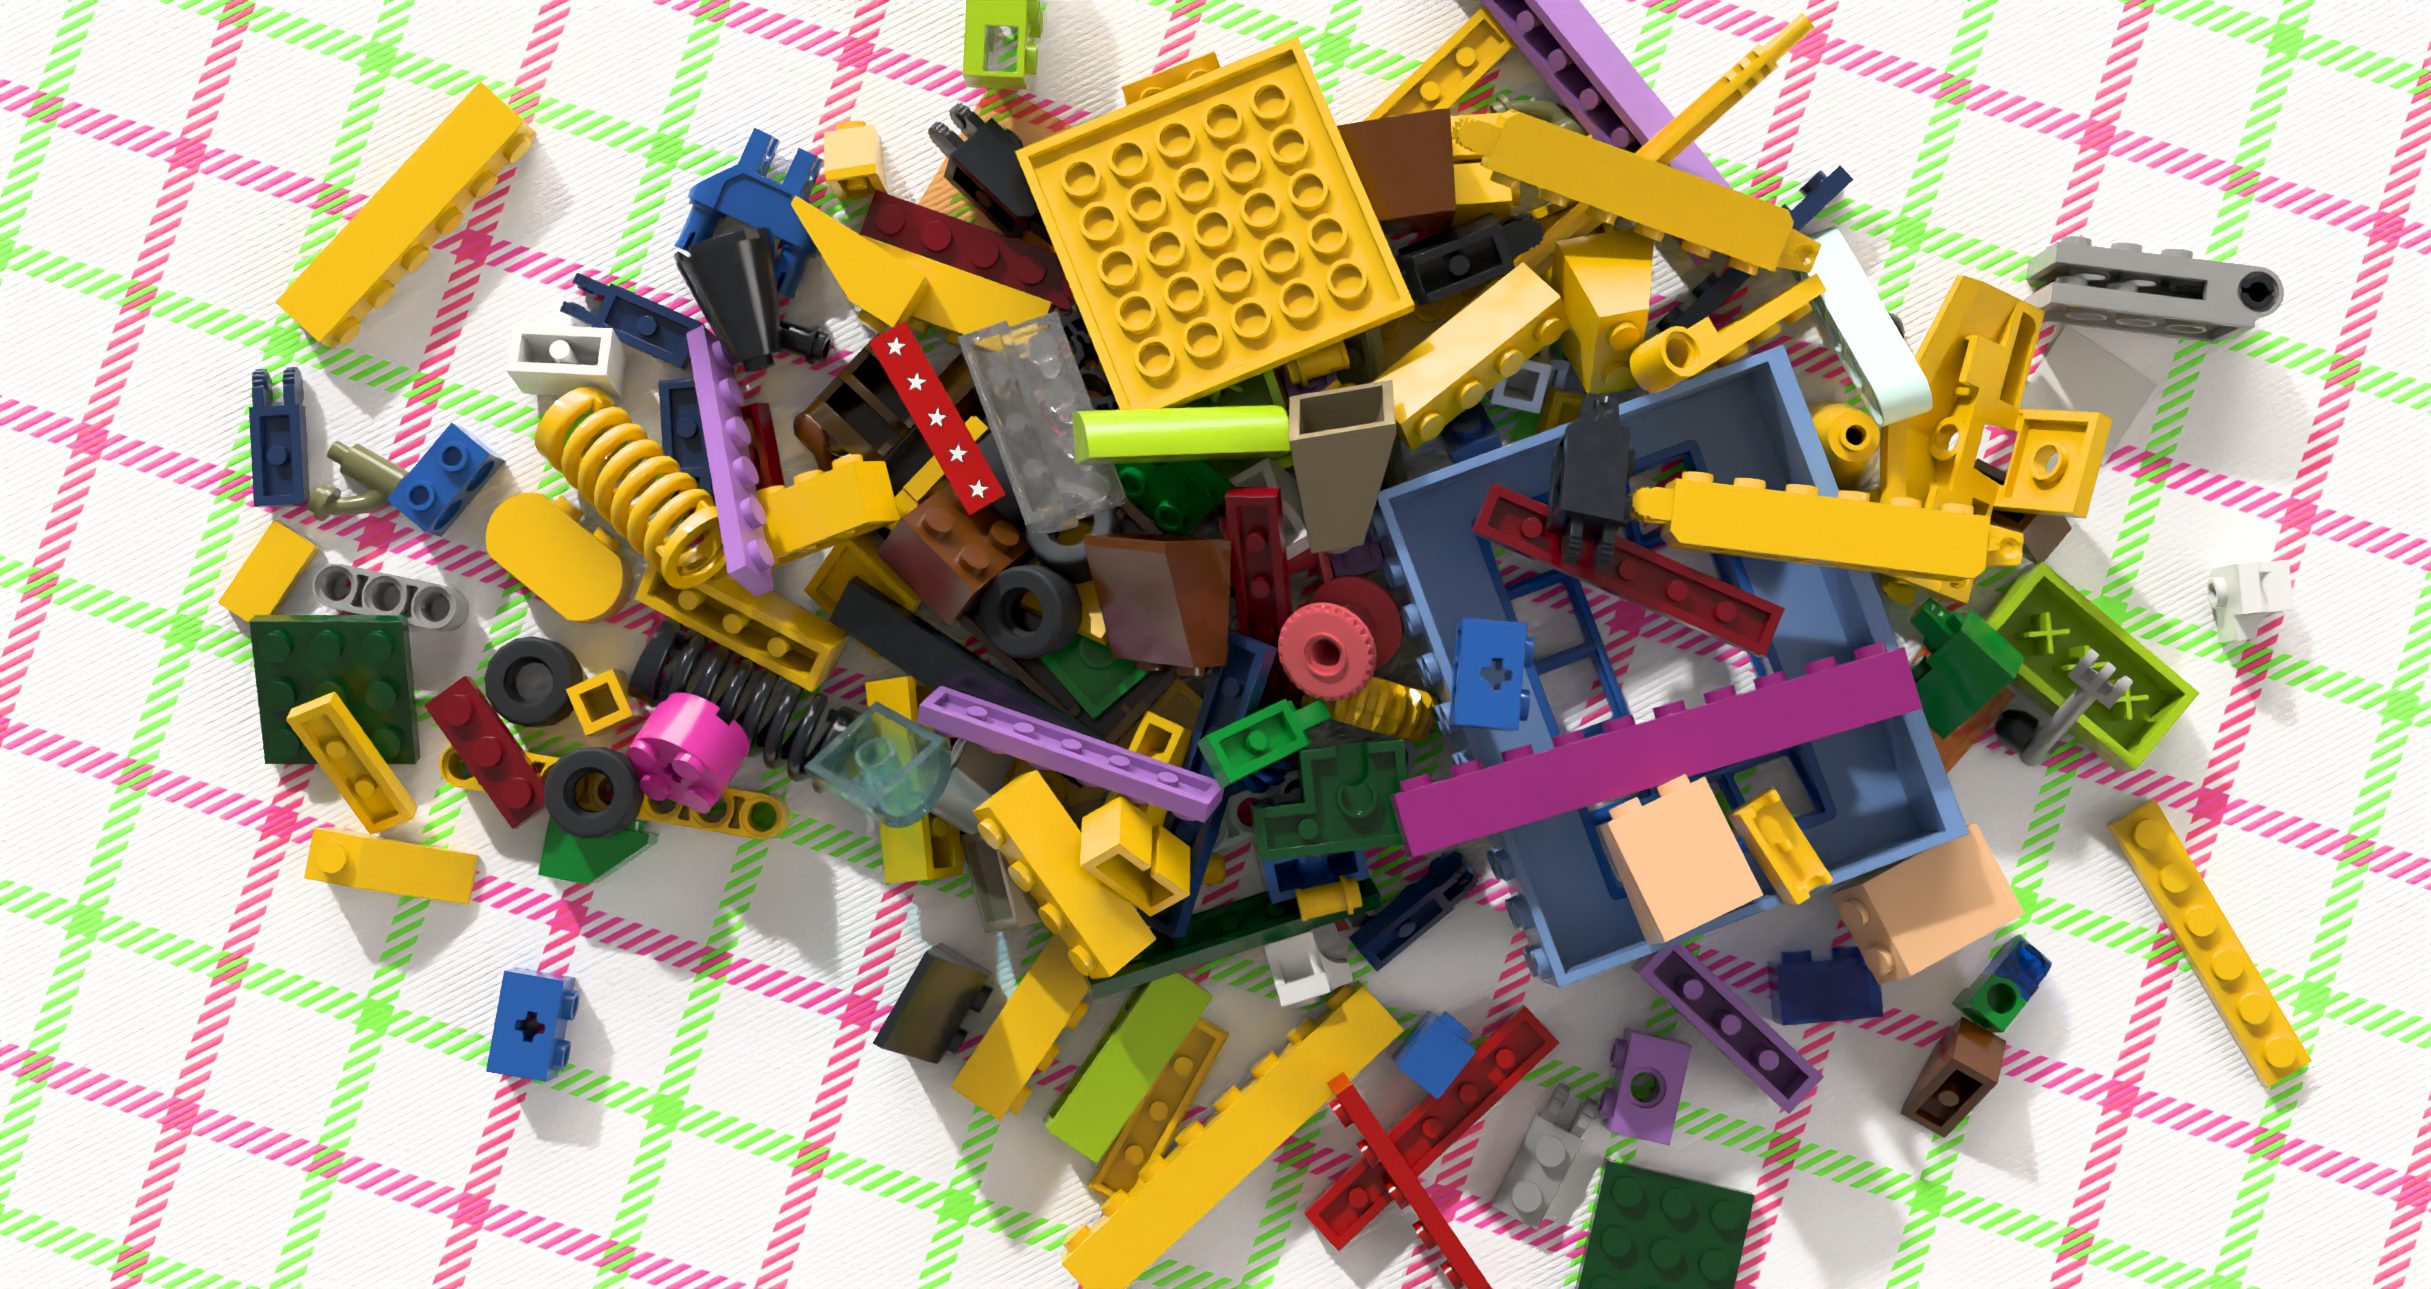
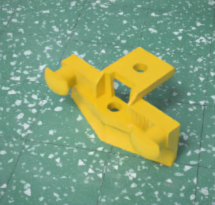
(1977, 376)

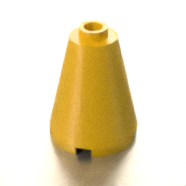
(1848, 440)

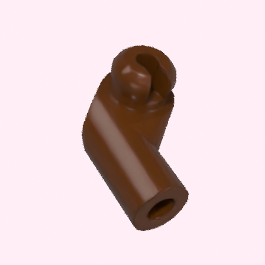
(814, 439)

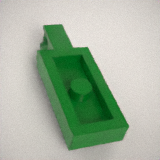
(1260, 739)

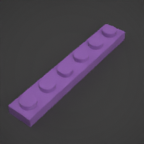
(730, 465)
(1071, 753)

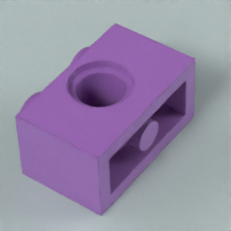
(1654, 1115)

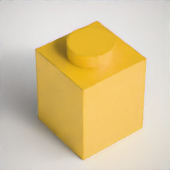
(604, 703)

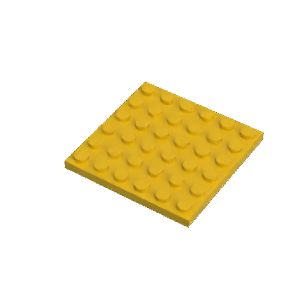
(1214, 230)

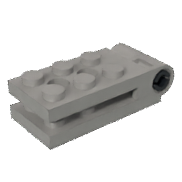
(2150, 291)

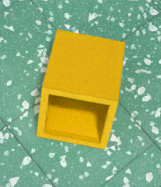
(1606, 299)

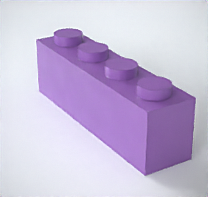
(1729, 1024)

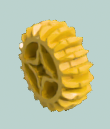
(1386, 709)

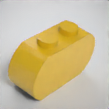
(560, 556)

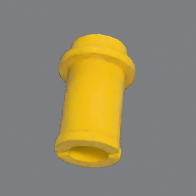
(1317, 364)
(1329, 898)

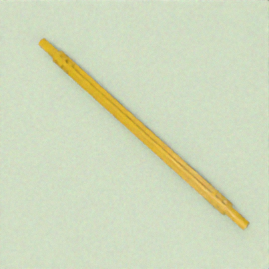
(1674, 137)

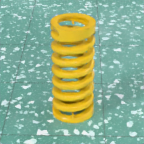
(605, 439)

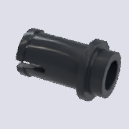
(805, 342)

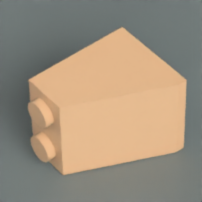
(1678, 859)
(1926, 906)

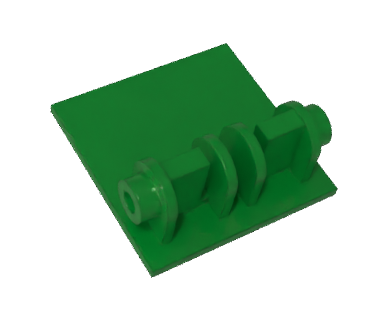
(1173, 492)

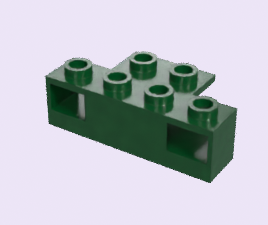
(1341, 802)

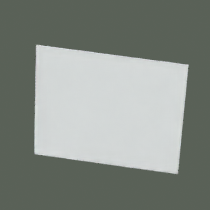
(2088, 379)

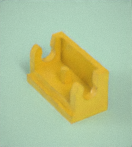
(1779, 847)

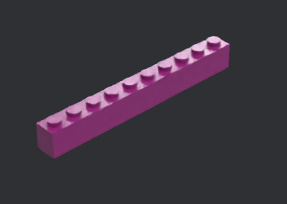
(1654, 751)

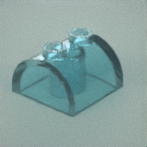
(885, 767)

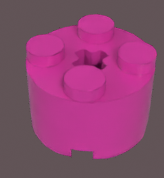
(687, 752)

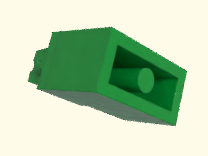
(1964, 665)

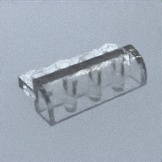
(1028, 397)

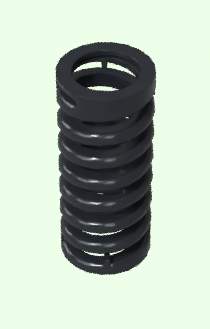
(670, 636)

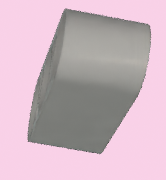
(368, 592)
(972, 781)

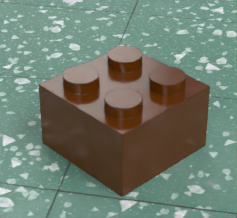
(951, 554)

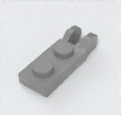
(1543, 1160)

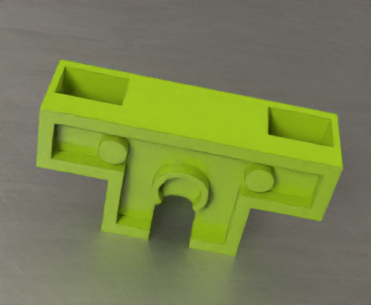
(979, 39)

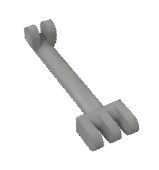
(2092, 686)

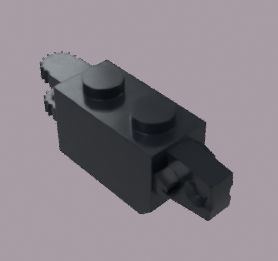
(989, 172)
(1466, 255)
(1590, 481)

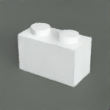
(565, 358)

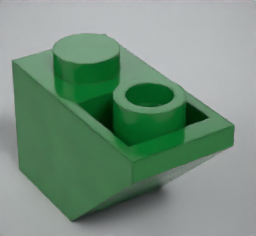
(592, 858)

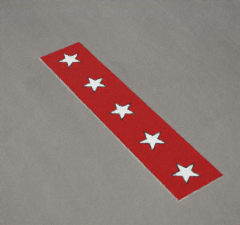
(937, 418)

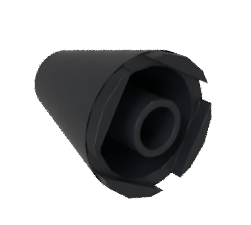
(737, 294)

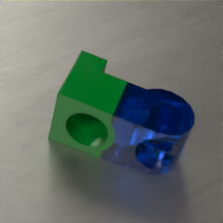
(2004, 985)

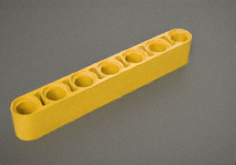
(592, 796)

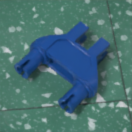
(759, 202)

